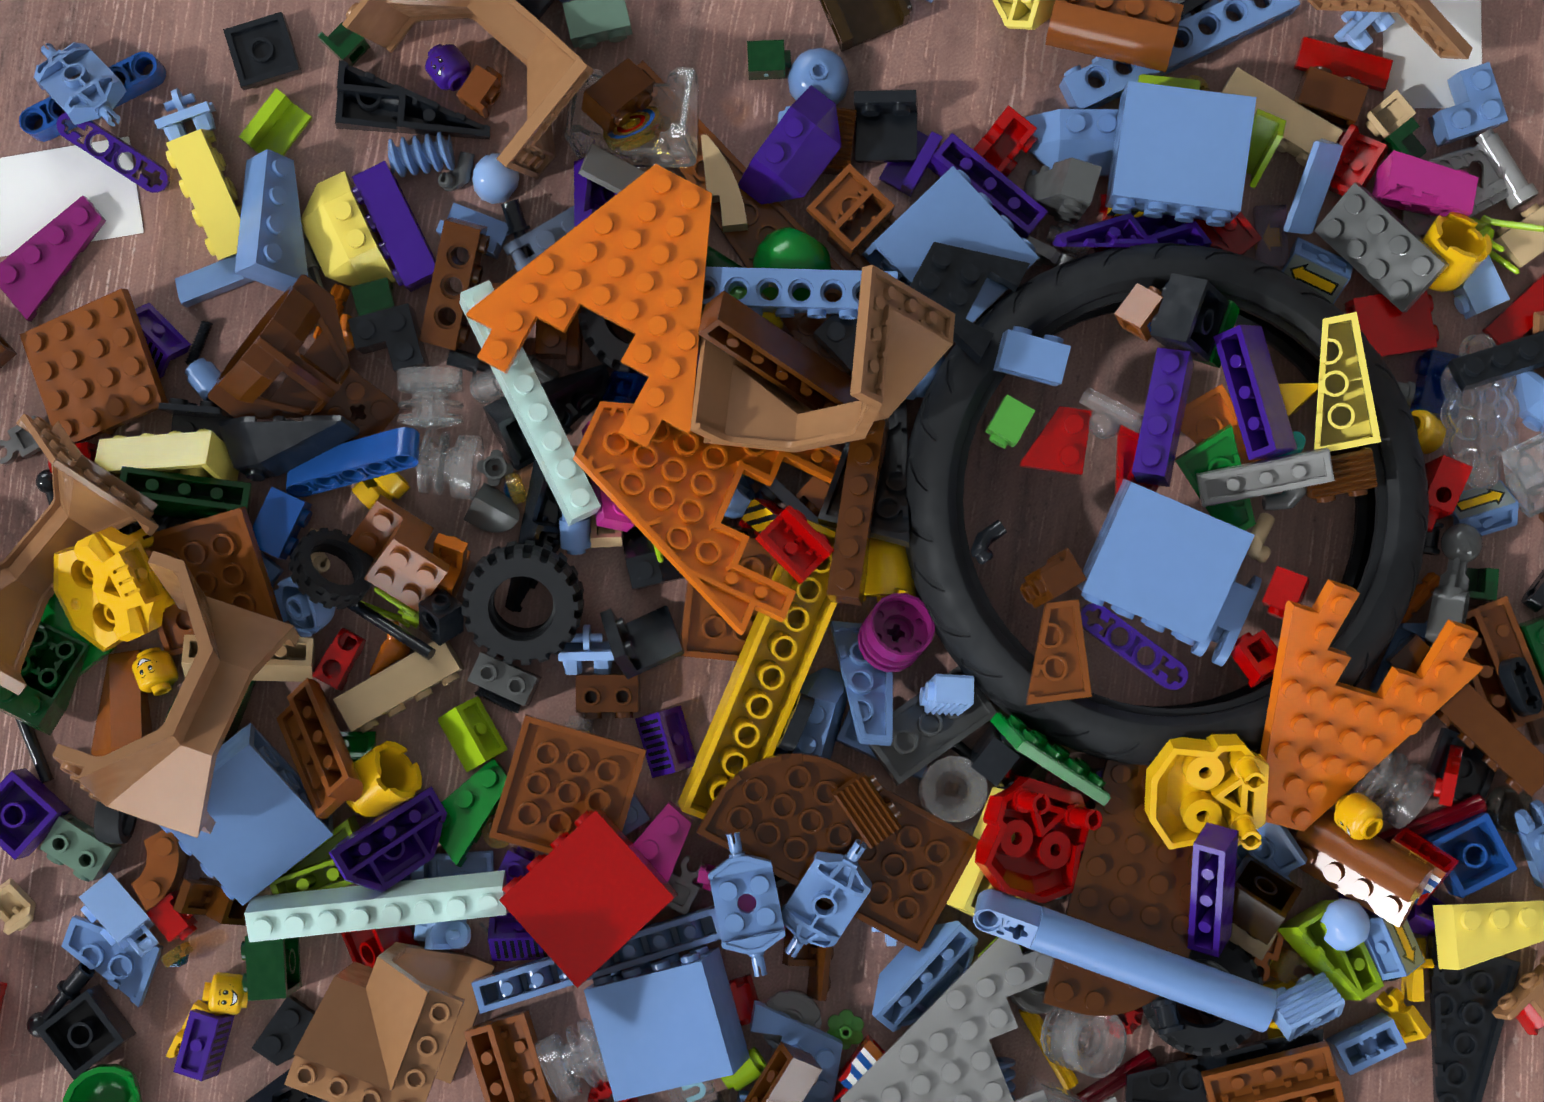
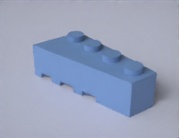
(270, 223)

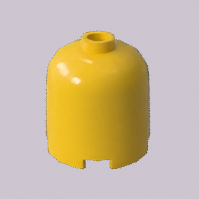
(1460, 246)
(887, 571)
(386, 779)

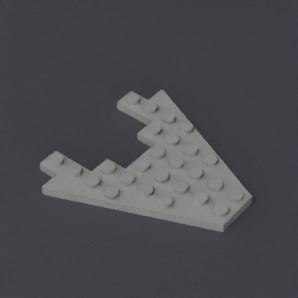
(949, 1048)

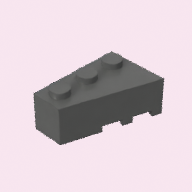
(1064, 189)

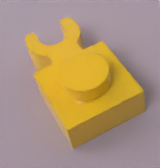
(1407, 1018)

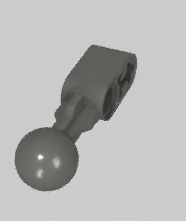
(1451, 599)

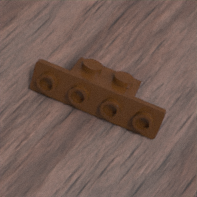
(816, 958)

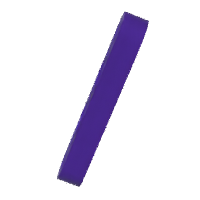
(112, 154)
(1134, 644)

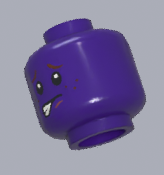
(447, 66)

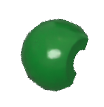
(791, 250)
(104, 1084)

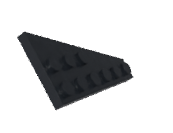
(891, 507)
(1463, 1024)
(1183, 1080)

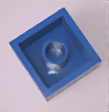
(1479, 851)

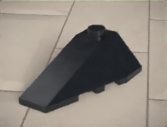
(570, 399)
(280, 445)
(643, 563)

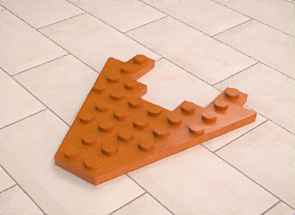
(635, 265)
(679, 498)
(1332, 734)

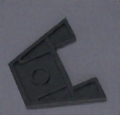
(954, 280)

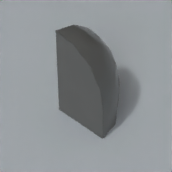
(492, 510)

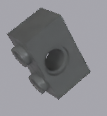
(504, 679)

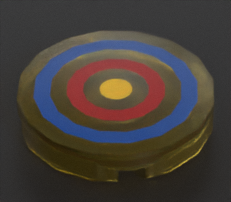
(636, 131)

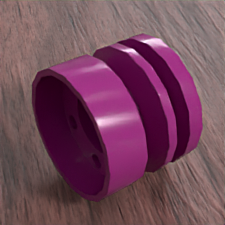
(910, 628)

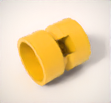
(389, 486)

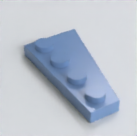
(866, 687)

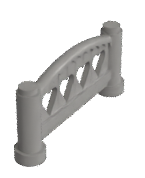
(1499, 179)

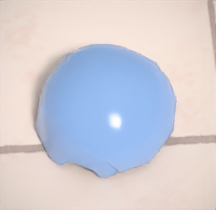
(493, 180)
(1345, 924)

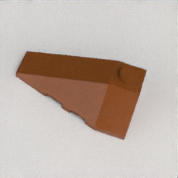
(122, 707)

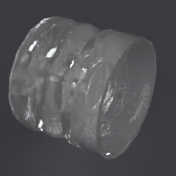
(430, 396)
(444, 464)
(1397, 788)
(969, 795)
(1084, 1041)
(571, 1061)

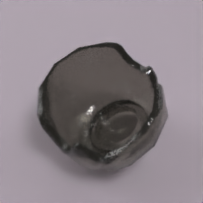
(1503, 804)

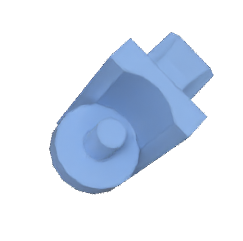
(1355, 30)
(173, 123)
(587, 647)
(444, 935)

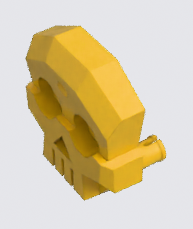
(110, 587)
(1229, 791)

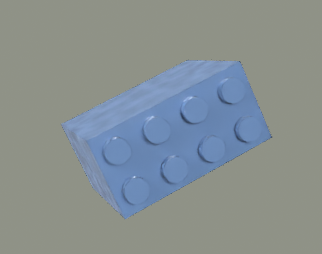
(1180, 153)
(955, 216)
(1164, 563)
(259, 817)
(667, 1024)

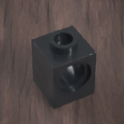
(441, 617)

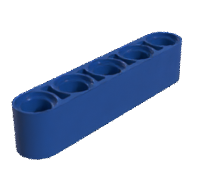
(135, 85)
(356, 462)

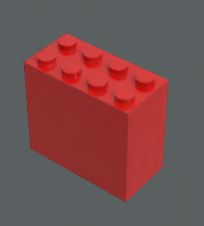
(587, 896)

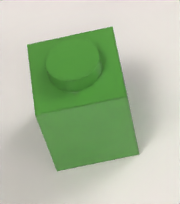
(1009, 422)

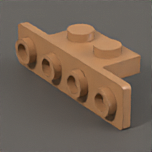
(1528, 991)

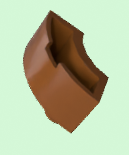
(163, 869)

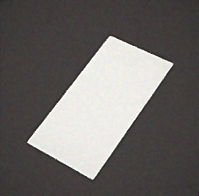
(1417, 69)
(46, 182)

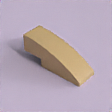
(723, 186)

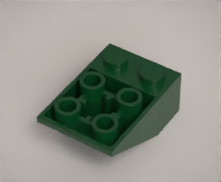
(50, 678)

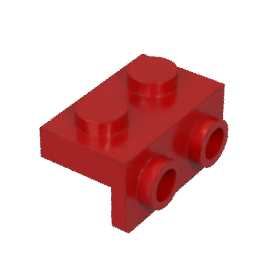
(1357, 161)
(795, 544)

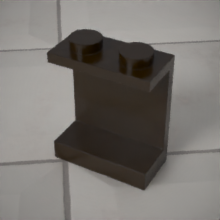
(863, 20)

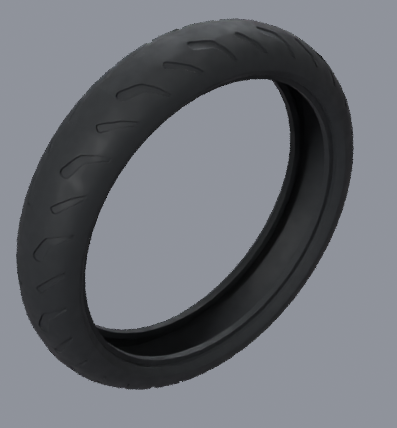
(1387, 521)

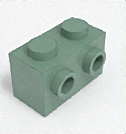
(596, 22)
(76, 846)

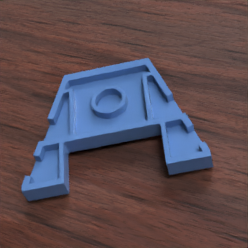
(821, 1045)

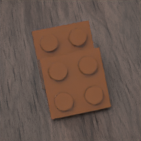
(852, 214)
(400, 561)

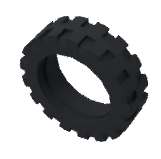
(318, 587)

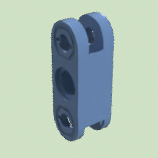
(1230, 621)

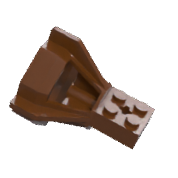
(316, 382)

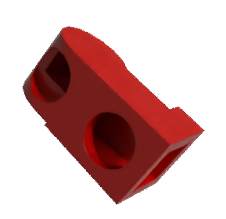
(339, 659)

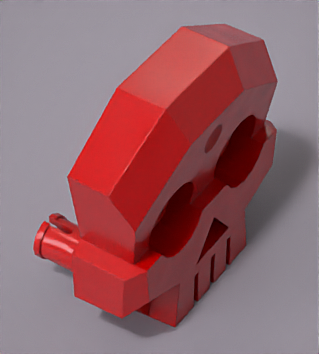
(1039, 818)

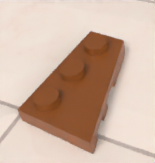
(1060, 656)

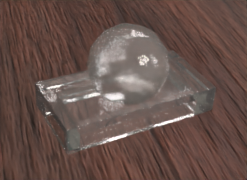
(1109, 415)

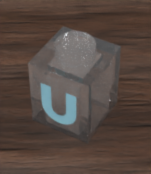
(697, 1092)

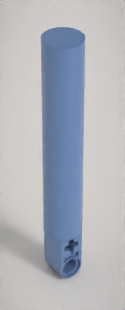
(1125, 959)

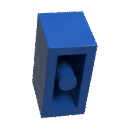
(280, 522)

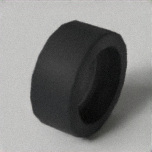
(113, 825)

